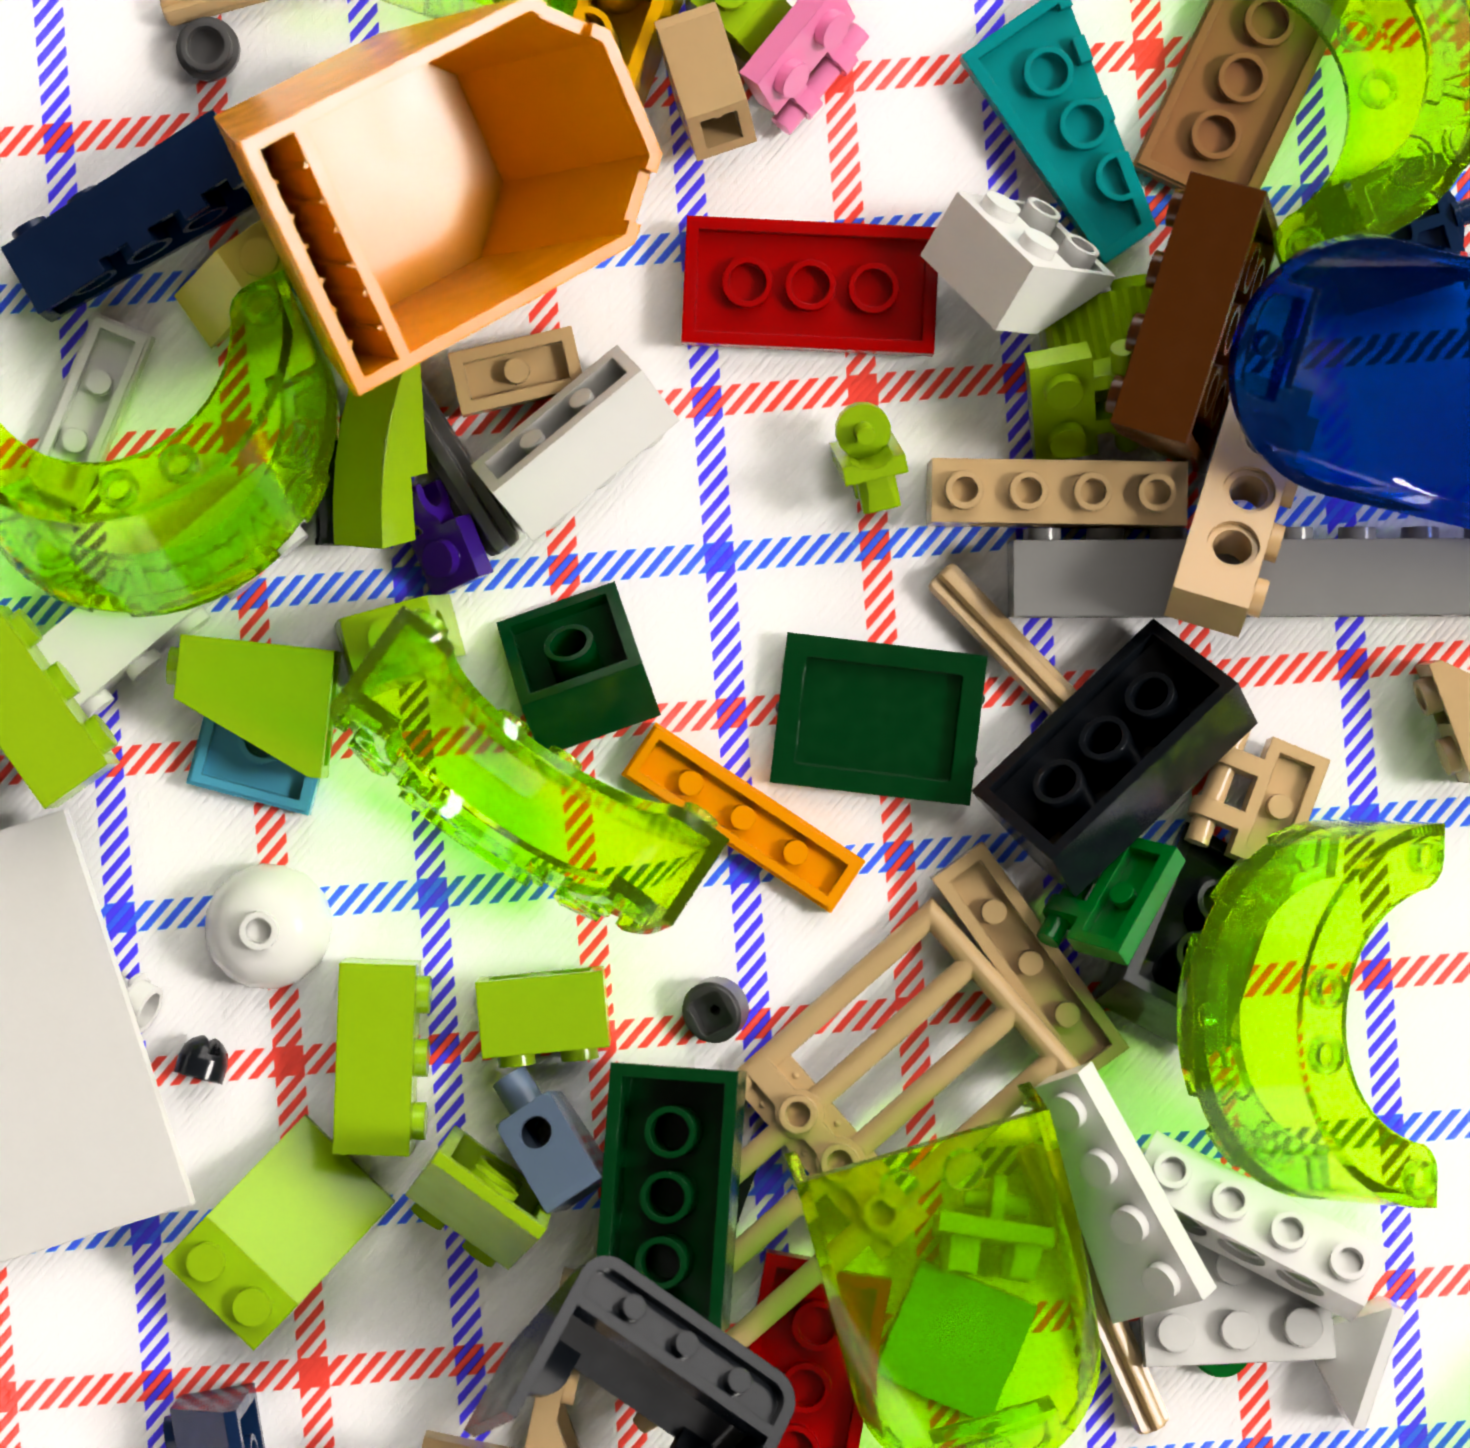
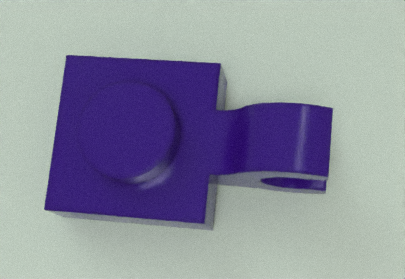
(449, 545)

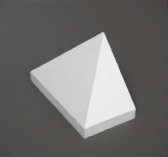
(1361, 1358)

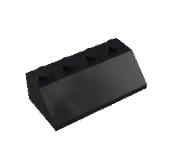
(1116, 756)

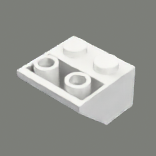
(1014, 261)

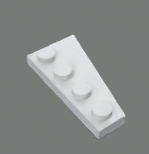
(1123, 1213)

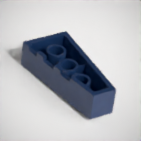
(129, 220)

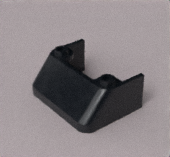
(646, 1354)

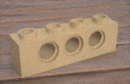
(1056, 493)
(1205, 587)

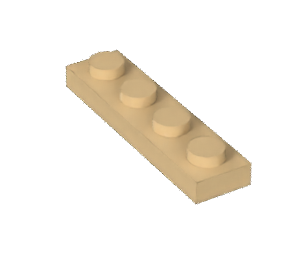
(1038, 973)

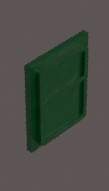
(878, 719)

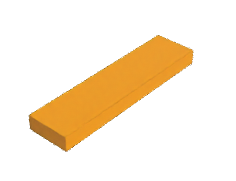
(746, 816)

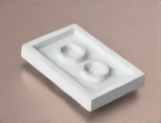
(1238, 1323)

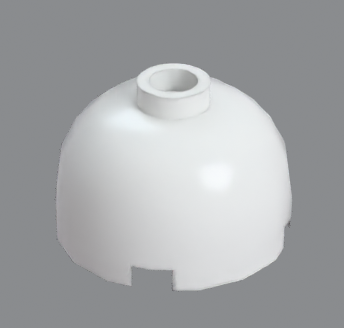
(268, 926)

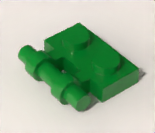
(1119, 906)

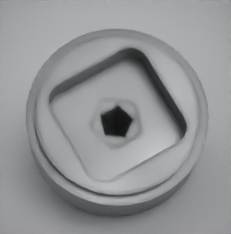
(715, 1009)

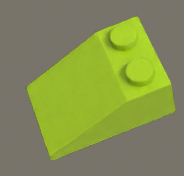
(479, 1200)
(278, 1232)

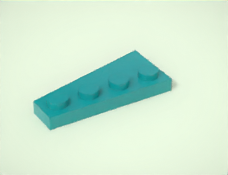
(1053, 106)

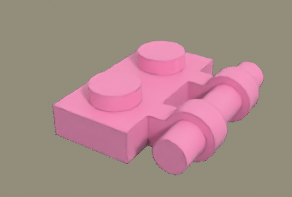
(803, 59)

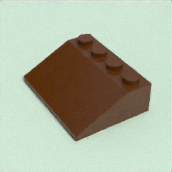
(1183, 342)

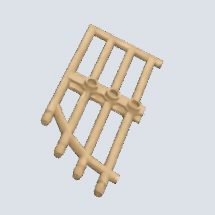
(804, 1113)

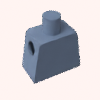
(571, 1160)

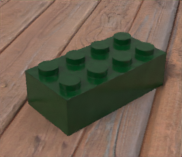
(674, 1179)

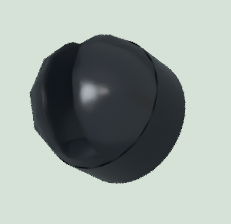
(203, 1059)

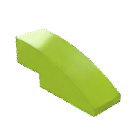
(374, 462)

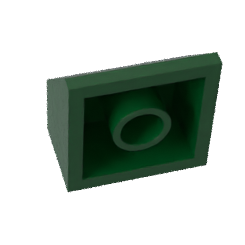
(578, 668)

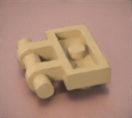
(1279, 795)

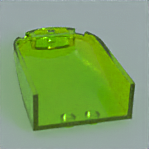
(959, 1286)

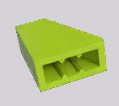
(263, 694)

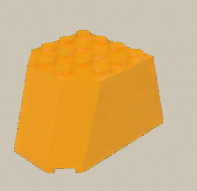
(444, 177)

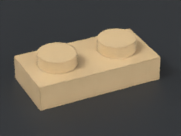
(514, 371)

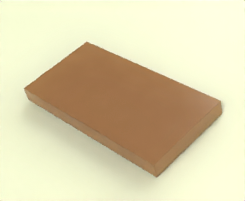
(1232, 94)

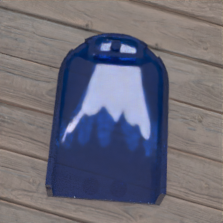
(1361, 374)

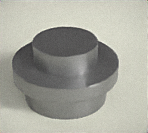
(208, 49)

